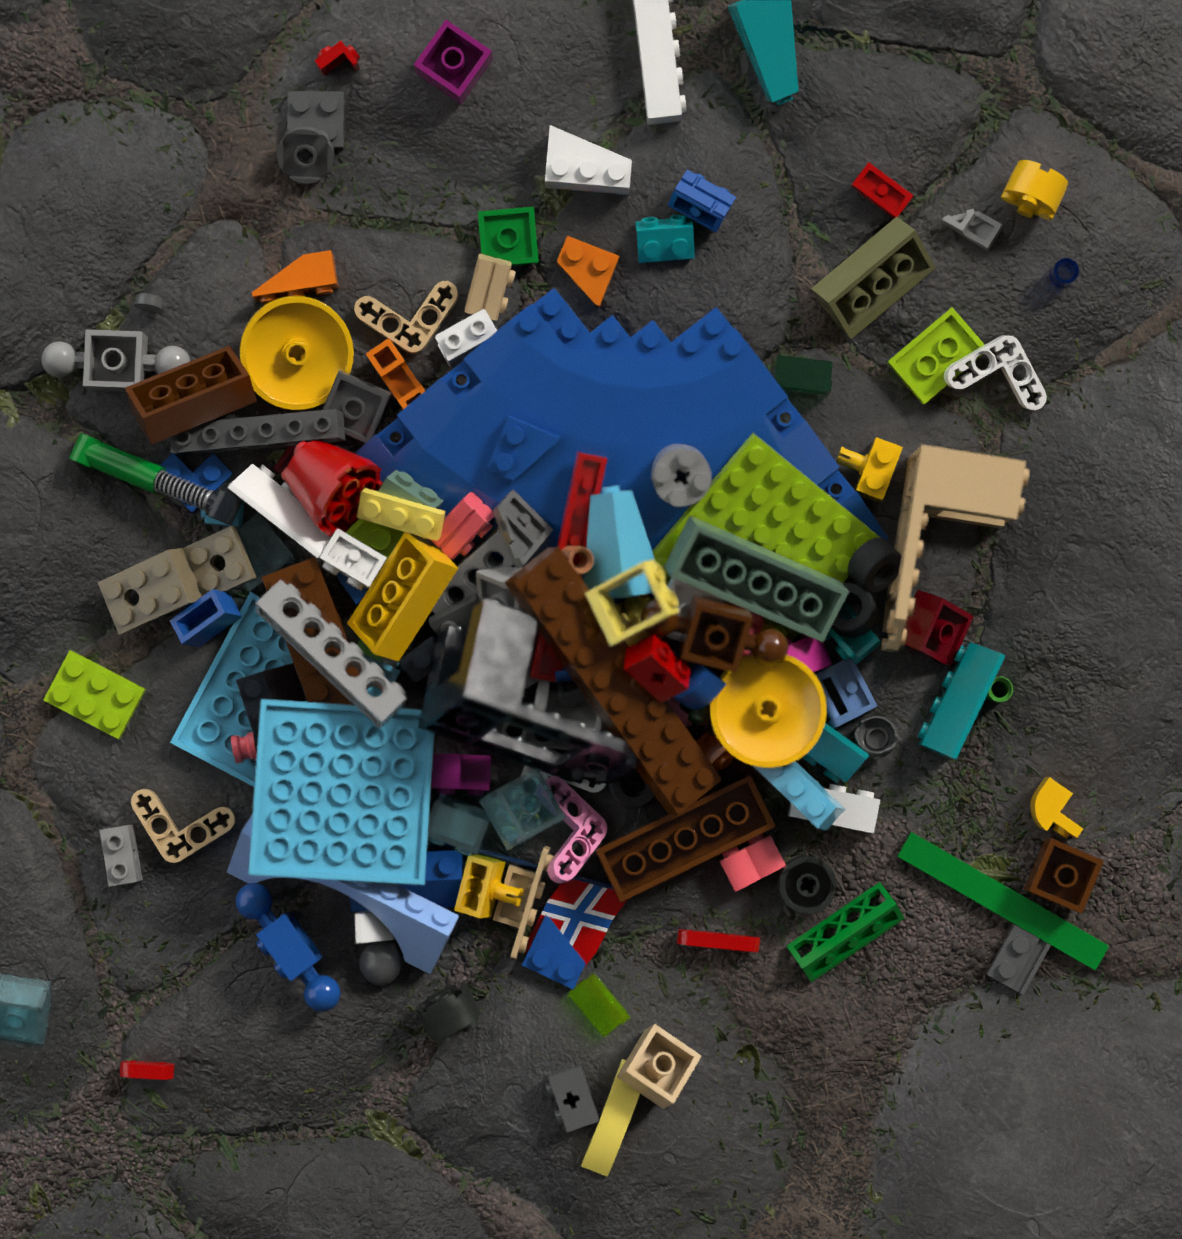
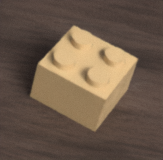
(659, 1066)

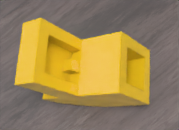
(1046, 808)

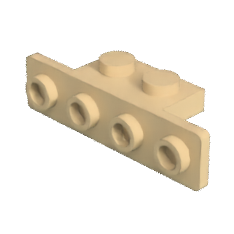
(523, 914)

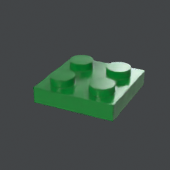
(509, 235)

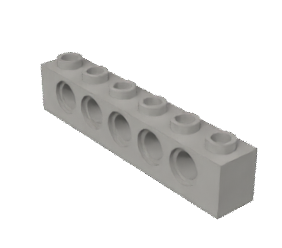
(377, 709)

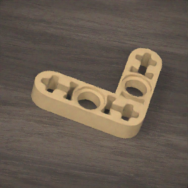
(416, 325)
(172, 833)

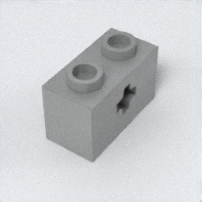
(121, 855)

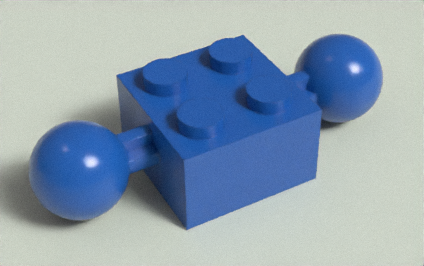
(288, 946)

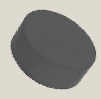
(148, 302)

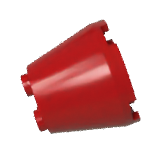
(330, 483)

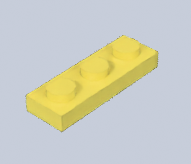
(401, 514)

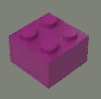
(453, 61)

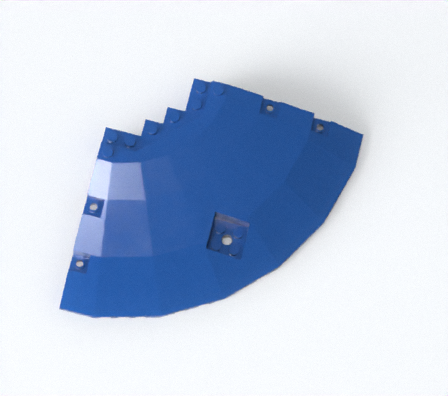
(603, 400)

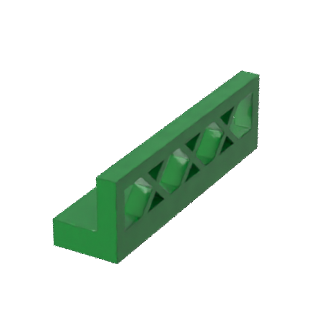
(849, 936)

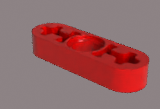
(718, 940)

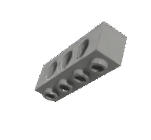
(476, 559)

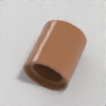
(586, 558)

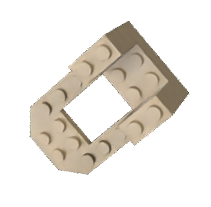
(950, 488)

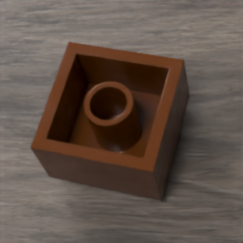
(1063, 875)

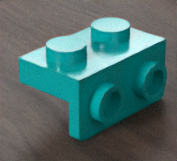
(665, 239)
(853, 648)

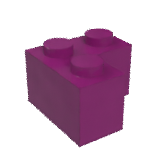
(461, 772)

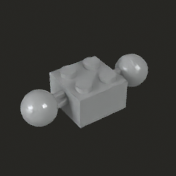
(110, 359)

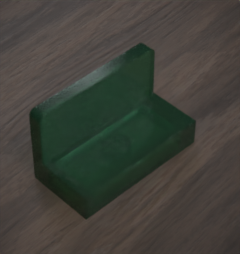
(803, 374)

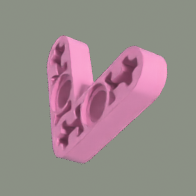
(580, 825)

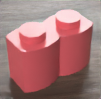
(751, 862)

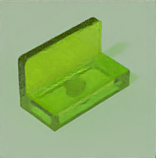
(599, 1004)

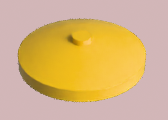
(295, 351)
(769, 712)

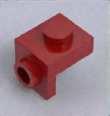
(331, 57)

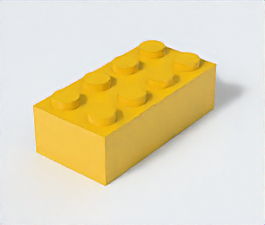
(402, 596)

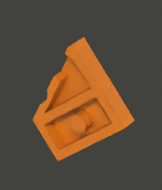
(588, 267)

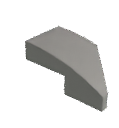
(975, 227)

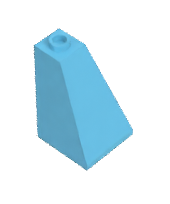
(617, 541)

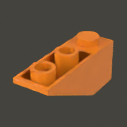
(305, 275)

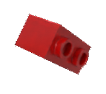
(657, 668)

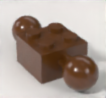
(718, 635)

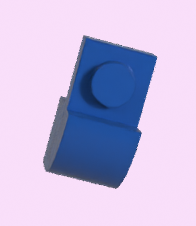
(702, 688)

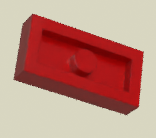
(882, 190)

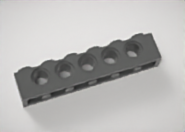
(260, 432)

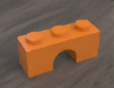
(395, 373)

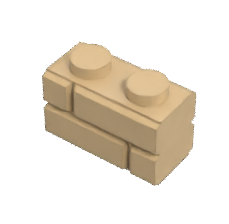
(489, 286)

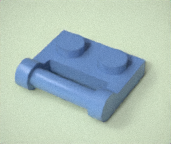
(850, 689)

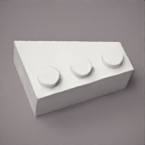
(584, 166)

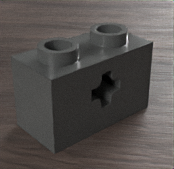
(585, 1110)

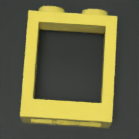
(608, 614)

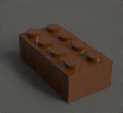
(190, 394)

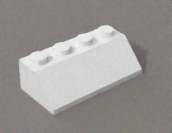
(280, 507)

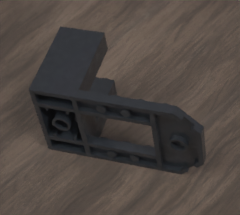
(480, 686)

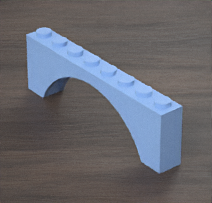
(414, 921)

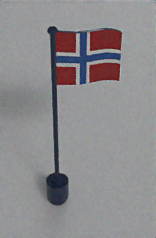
(577, 907)

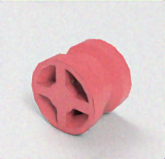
(244, 747)

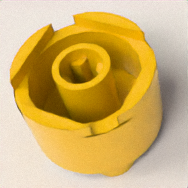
(1035, 190)

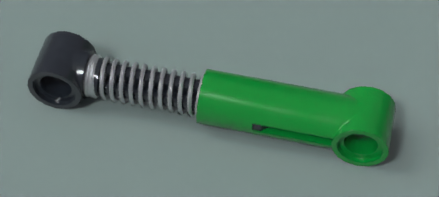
(153, 478)

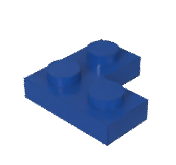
(209, 474)

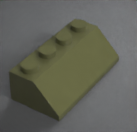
(874, 277)

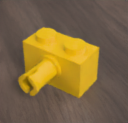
(874, 468)
(483, 886)

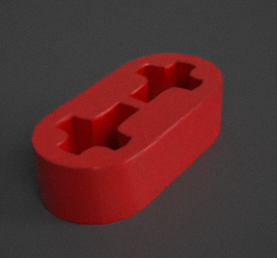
(147, 1070)

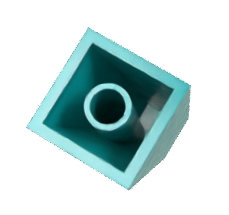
(770, 44)

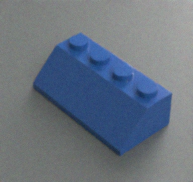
(442, 879)

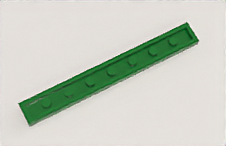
(1003, 901)

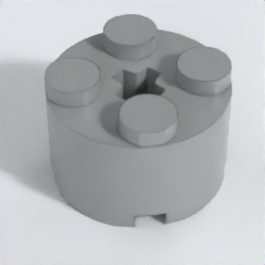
(679, 491)

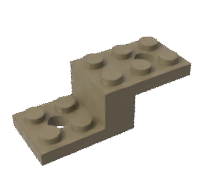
(176, 579)

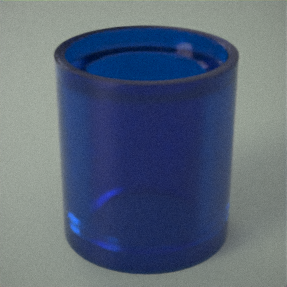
(1071, 265)

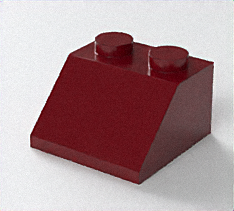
(936, 628)

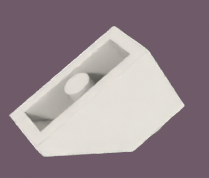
(370, 928)

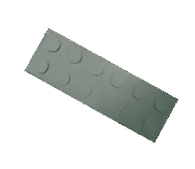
(756, 578)

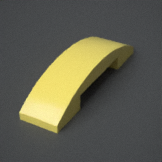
(611, 1127)

